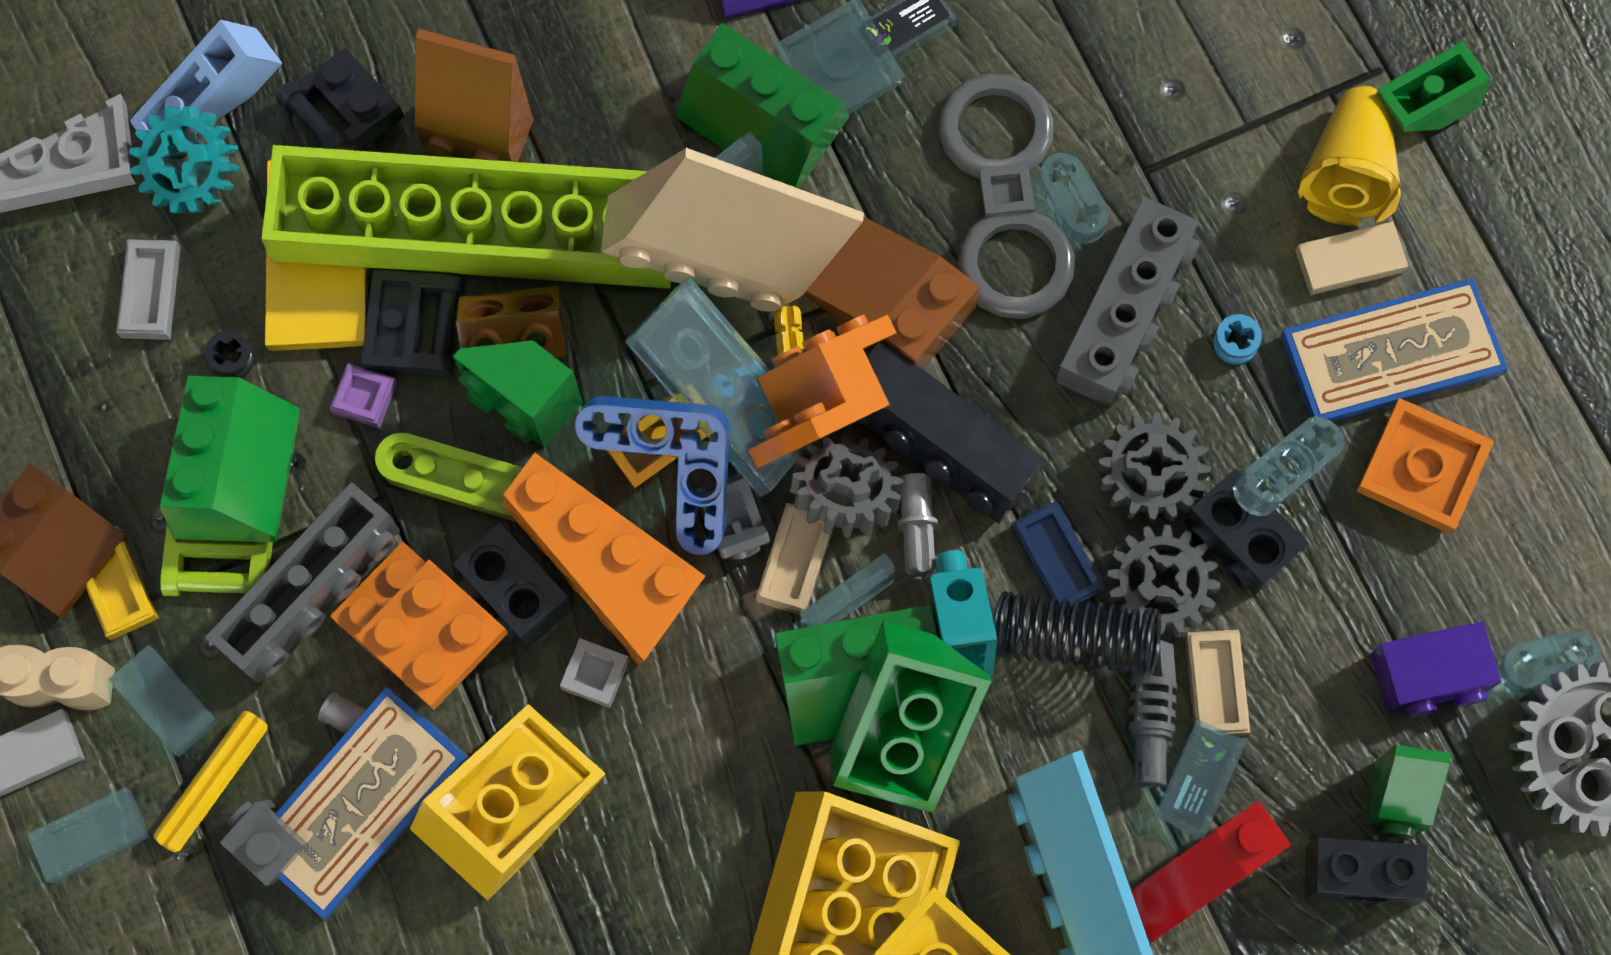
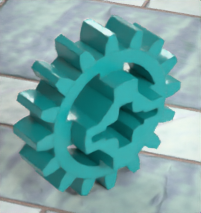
(171, 141)

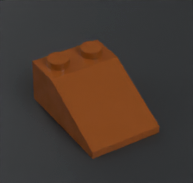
(469, 100)
(893, 276)

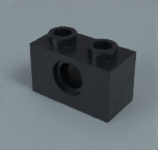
(1366, 872)

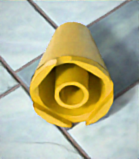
(1354, 163)

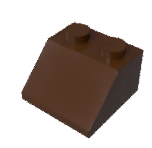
(52, 541)

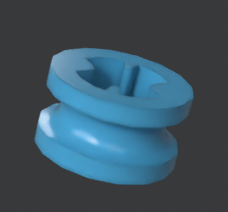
(1245, 327)

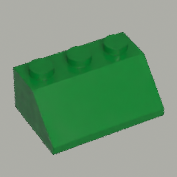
(747, 90)
(229, 462)
(824, 665)
(907, 718)

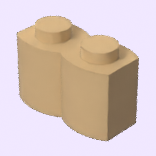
(60, 675)

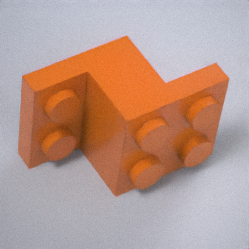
(821, 387)
(419, 625)

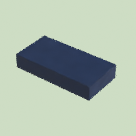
(1057, 555)

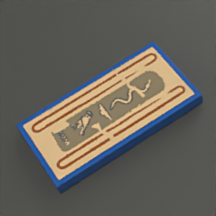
(1394, 351)
(364, 798)

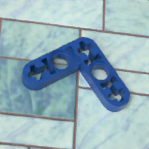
(690, 450)

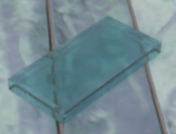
(710, 364)

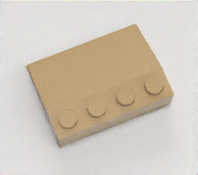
(726, 229)

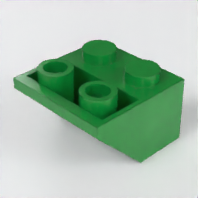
(522, 385)

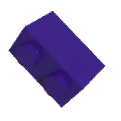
(1436, 669)

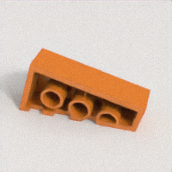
(604, 557)

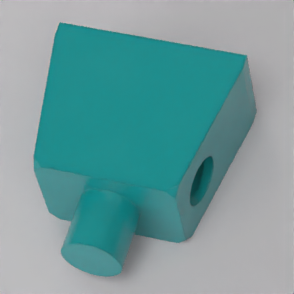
(963, 609)

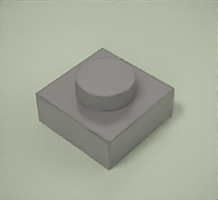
(594, 673)

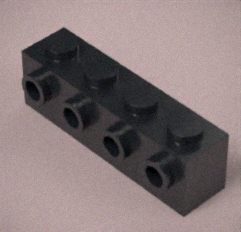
(949, 436)

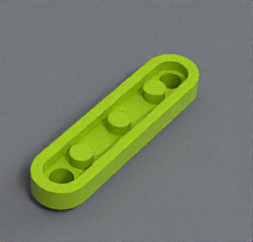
(447, 473)

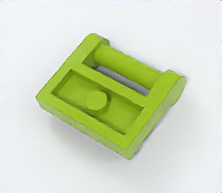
(176, 580)

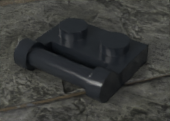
(350, 93)
(396, 321)

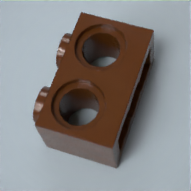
(513, 318)

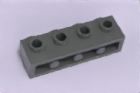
(1127, 303)
(305, 583)

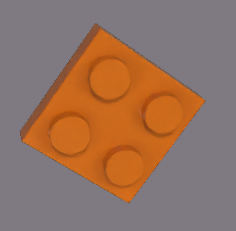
(1425, 466)

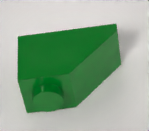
(1436, 91)
(1406, 790)

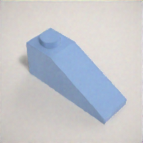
(216, 75)

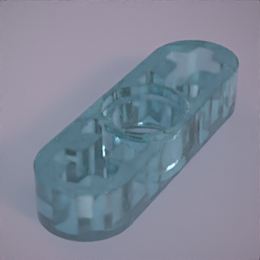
(1285, 483)

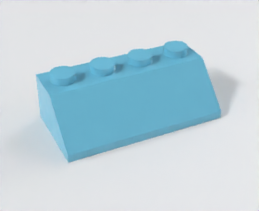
(1077, 860)

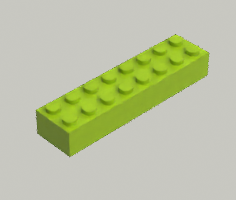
(444, 215)

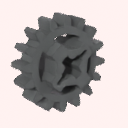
(1173, 467)
(846, 485)
(1150, 564)

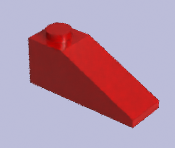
(1207, 870)

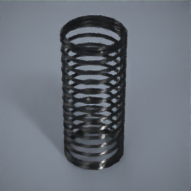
(1149, 633)

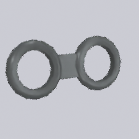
(1007, 194)

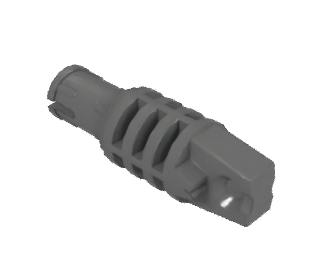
(1153, 718)

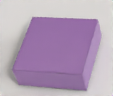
(363, 396)

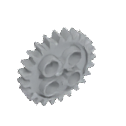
(1577, 707)

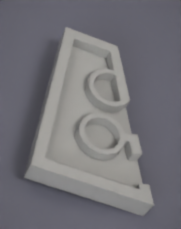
(71, 163)

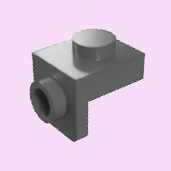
(744, 526)
(262, 840)

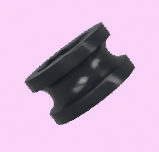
(230, 340)

